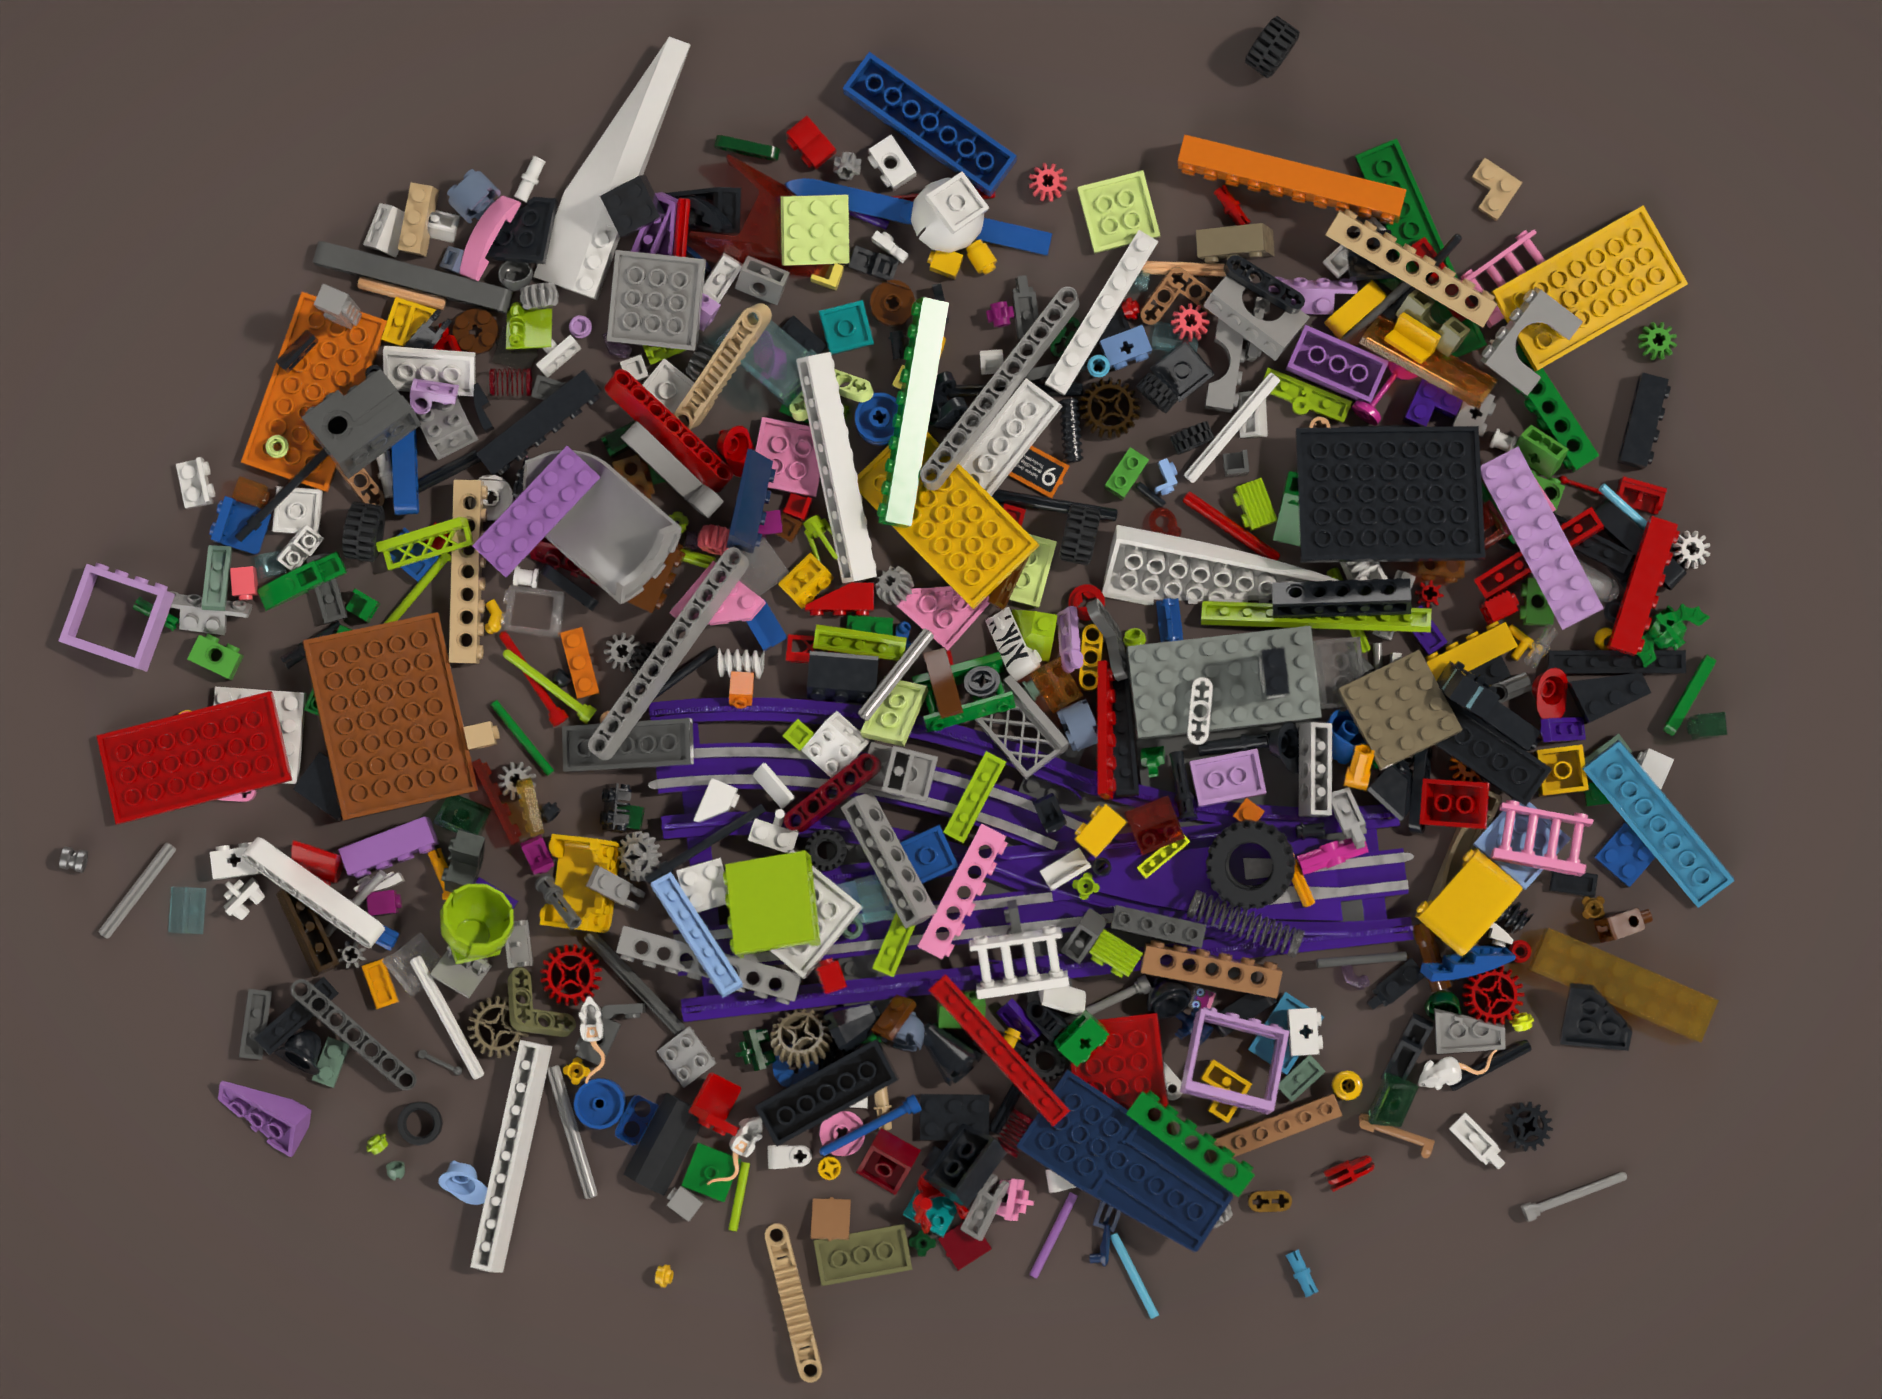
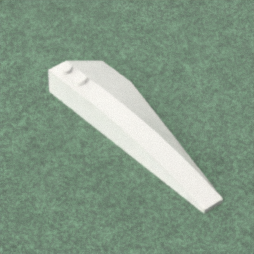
(1165, 566)

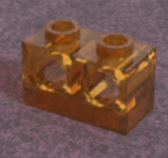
(637, 479)
(1441, 571)
(1056, 685)

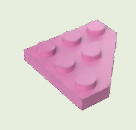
(739, 605)
(941, 612)

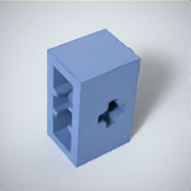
(1134, 338)

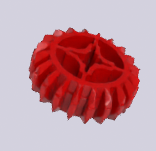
(586, 989)
(1486, 1014)

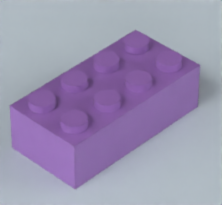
(1336, 365)
(388, 847)

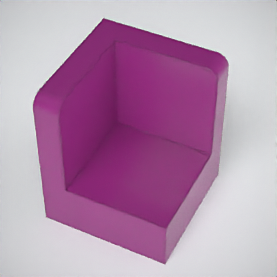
(772, 523)

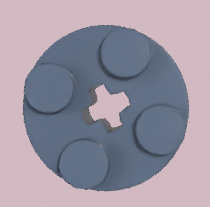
(473, 195)
(1079, 725)

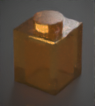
(251, 492)

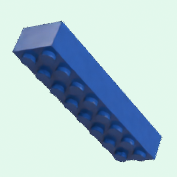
(929, 124)

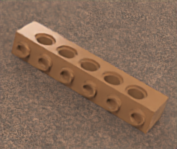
(1267, 986)
(1278, 1126)

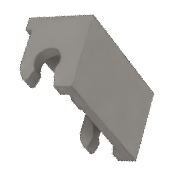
(519, 946)

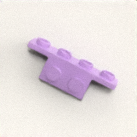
(1318, 293)

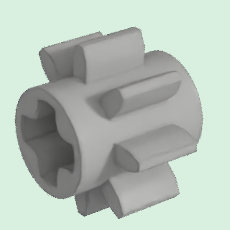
(847, 165)
(345, 957)

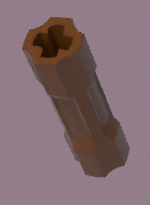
(1430, 953)

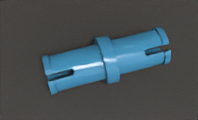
(1302, 1273)

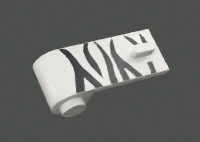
(1012, 648)

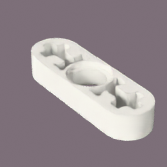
(1207, 694)

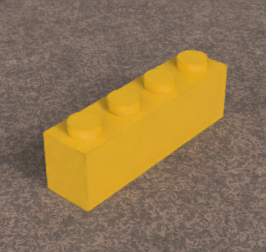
(1476, 650)

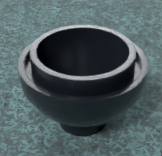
(1168, 998)

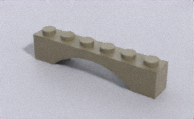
(1459, 846)

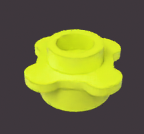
(1522, 1021)

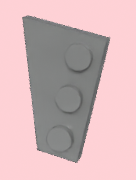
(1466, 1034)

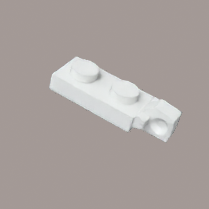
(1477, 1141)

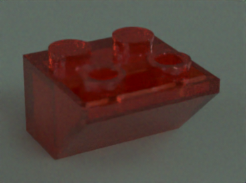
(1154, 825)

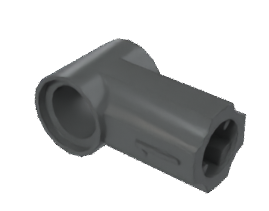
(1514, 686)

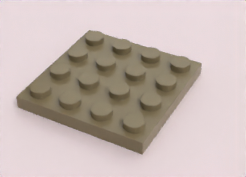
(1400, 709)

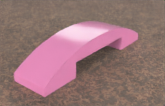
(484, 234)

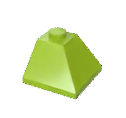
(1036, 630)

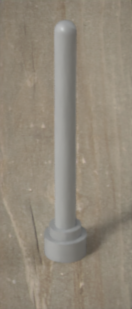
(1140, 986)
(1532, 1210)

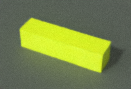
(1160, 857)

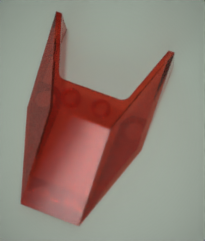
(762, 229)

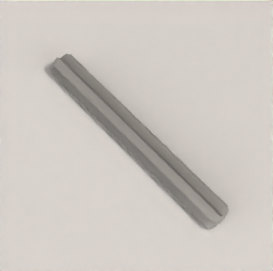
(895, 674)
(137, 890)

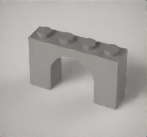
(1268, 336)
(1502, 354)

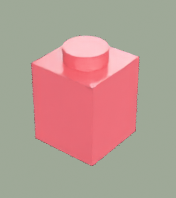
(244, 582)

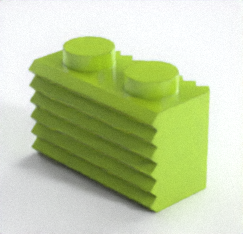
(1255, 504)
(1115, 953)

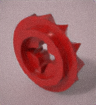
(1089, 591)

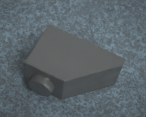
(1084, 935)

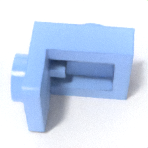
(1168, 472)

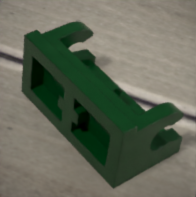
(614, 443)

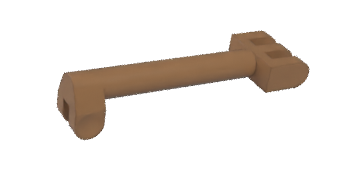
(1425, 1143)

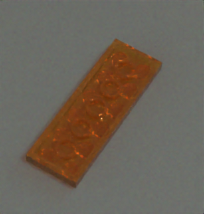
(1445, 372)

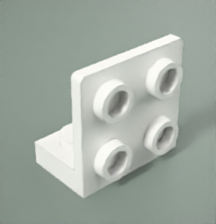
(835, 744)

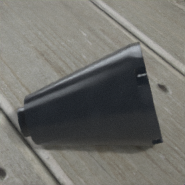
(949, 1053)

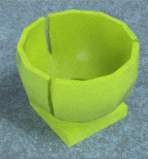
(476, 922)

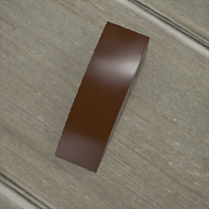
(943, 682)

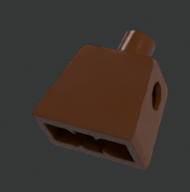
(1622, 924)

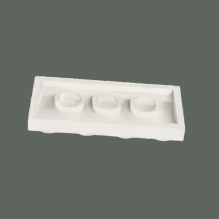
(443, 366)

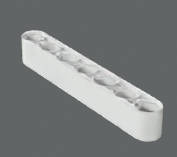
(313, 892)

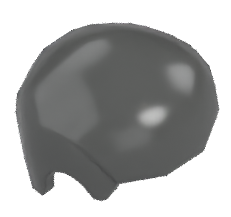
(515, 275)

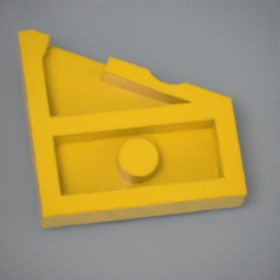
(404, 321)

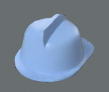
(463, 1183)

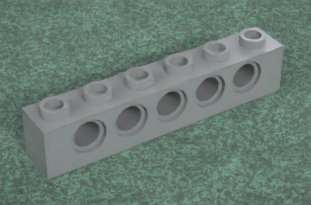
(888, 859)

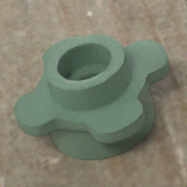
(1031, 689)

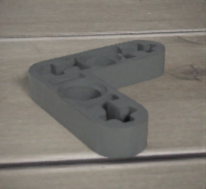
(1113, 636)

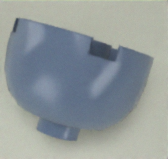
(910, 1035)

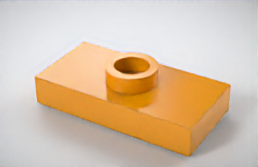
(380, 984)

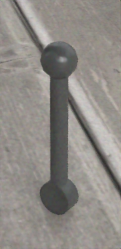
(423, 1054)

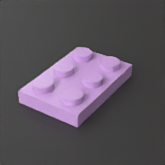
(1227, 777)

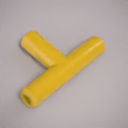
(1525, 642)

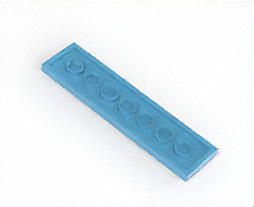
(1658, 823)

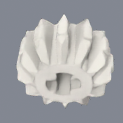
(1698, 546)

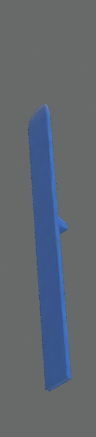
(901, 211)

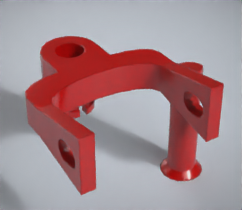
(923, 1203)

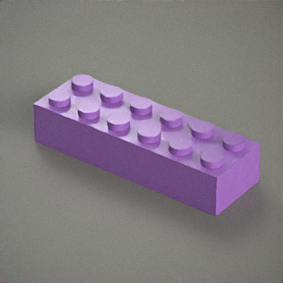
(536, 511)

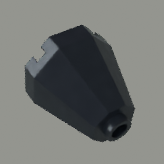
(851, 1024)

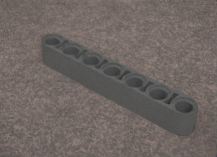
(364, 1039)

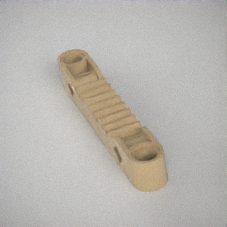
(723, 364)
(793, 1302)

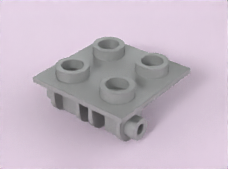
(460, 977)
(686, 1057)

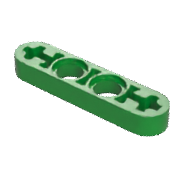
(1689, 695)

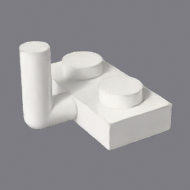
(773, 834)

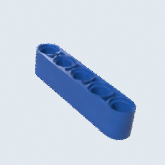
(405, 475)

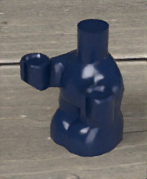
(1187, 1026)

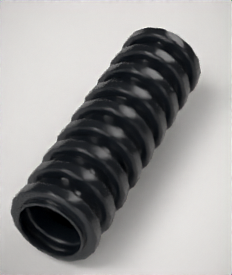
(1071, 430)

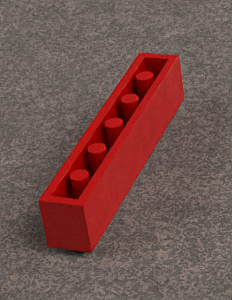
(1516, 567)
(1643, 585)

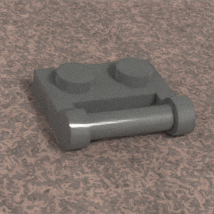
(629, 1010)

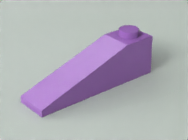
(275, 1116)

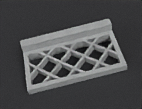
(1036, 719)

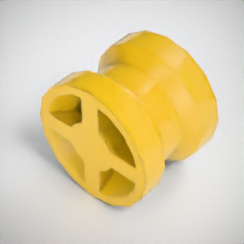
(832, 1168)

